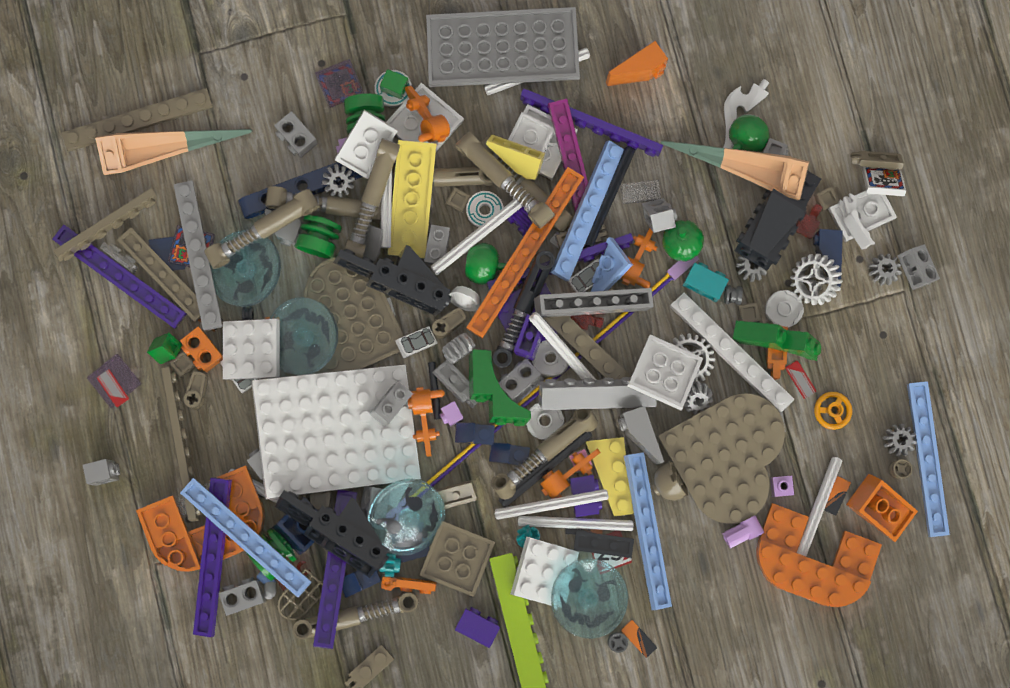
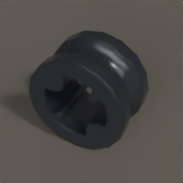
(248, 313)

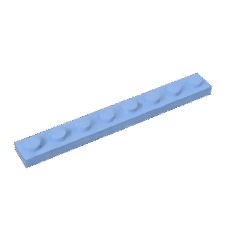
(587, 211)
(928, 459)
(647, 531)
(246, 537)

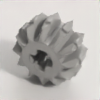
(332, 176)
(752, 273)
(890, 274)
(458, 348)
(698, 397)
(894, 434)

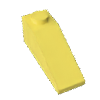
(520, 158)

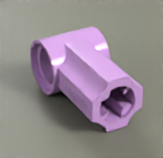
(745, 530)

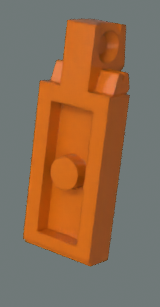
(776, 361)
(408, 584)

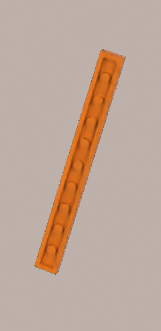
(523, 255)

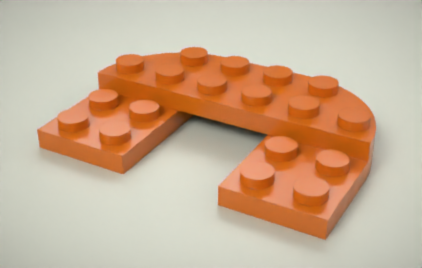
(183, 549)
(806, 577)

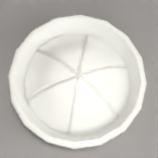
(465, 298)

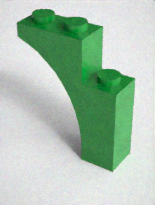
(777, 338)
(485, 387)

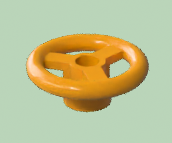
(837, 404)

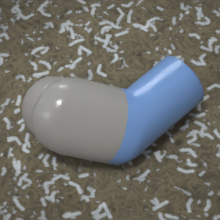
(269, 586)

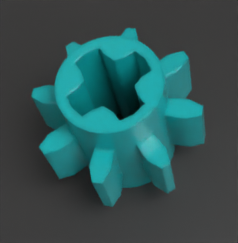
(525, 532)
(391, 566)

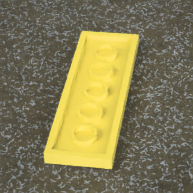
(412, 197)

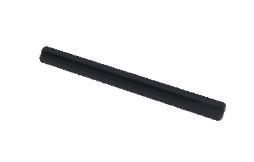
(613, 188)
(544, 468)

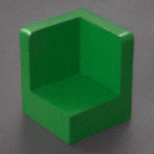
(394, 84)
(164, 348)

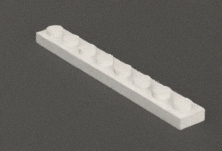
(731, 352)

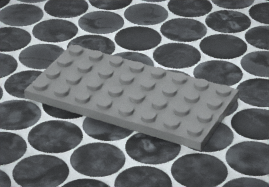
(502, 47)

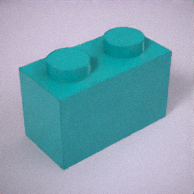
(705, 281)

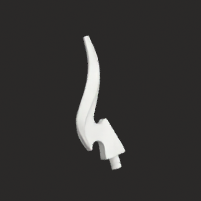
(747, 102)

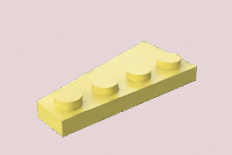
(613, 473)

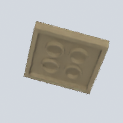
(457, 558)

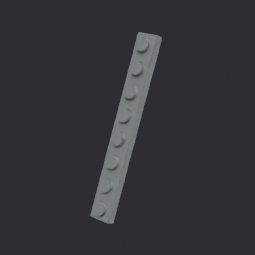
(198, 261)

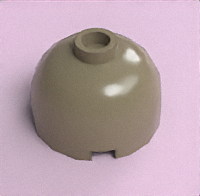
(669, 483)

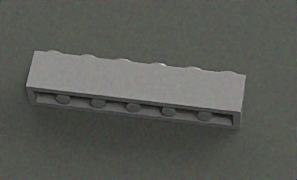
(594, 302)
(591, 394)

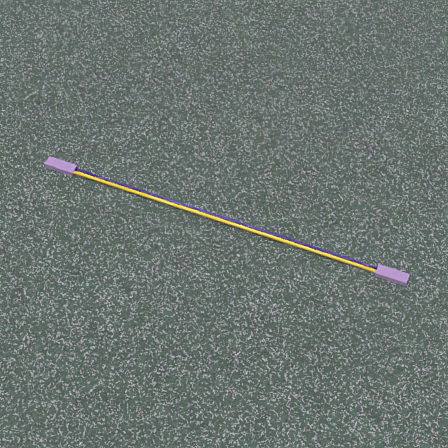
(674, 272)

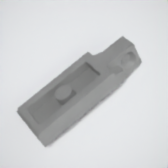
(454, 382)

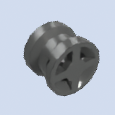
(733, 295)
(617, 642)

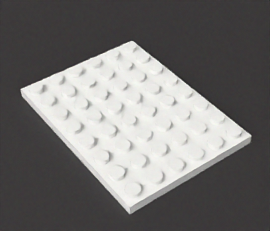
(322, 436)

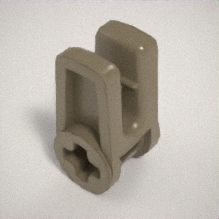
(450, 322)
(196, 388)

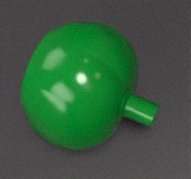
(749, 133)
(683, 241)
(482, 263)

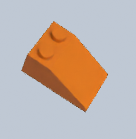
(640, 67)
(882, 507)

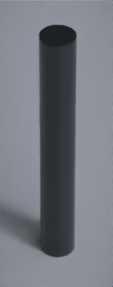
(434, 386)

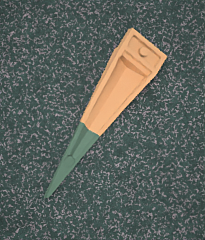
(131, 150)
(763, 169)

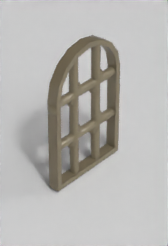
(299, 606)

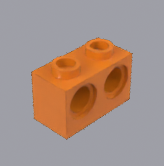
(205, 346)

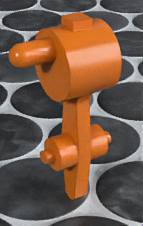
(432, 127)
(632, 275)
(422, 404)
(557, 482)

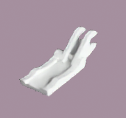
(851, 220)

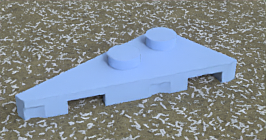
(611, 267)

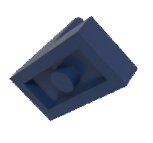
(474, 433)
(508, 454)
(358, 581)

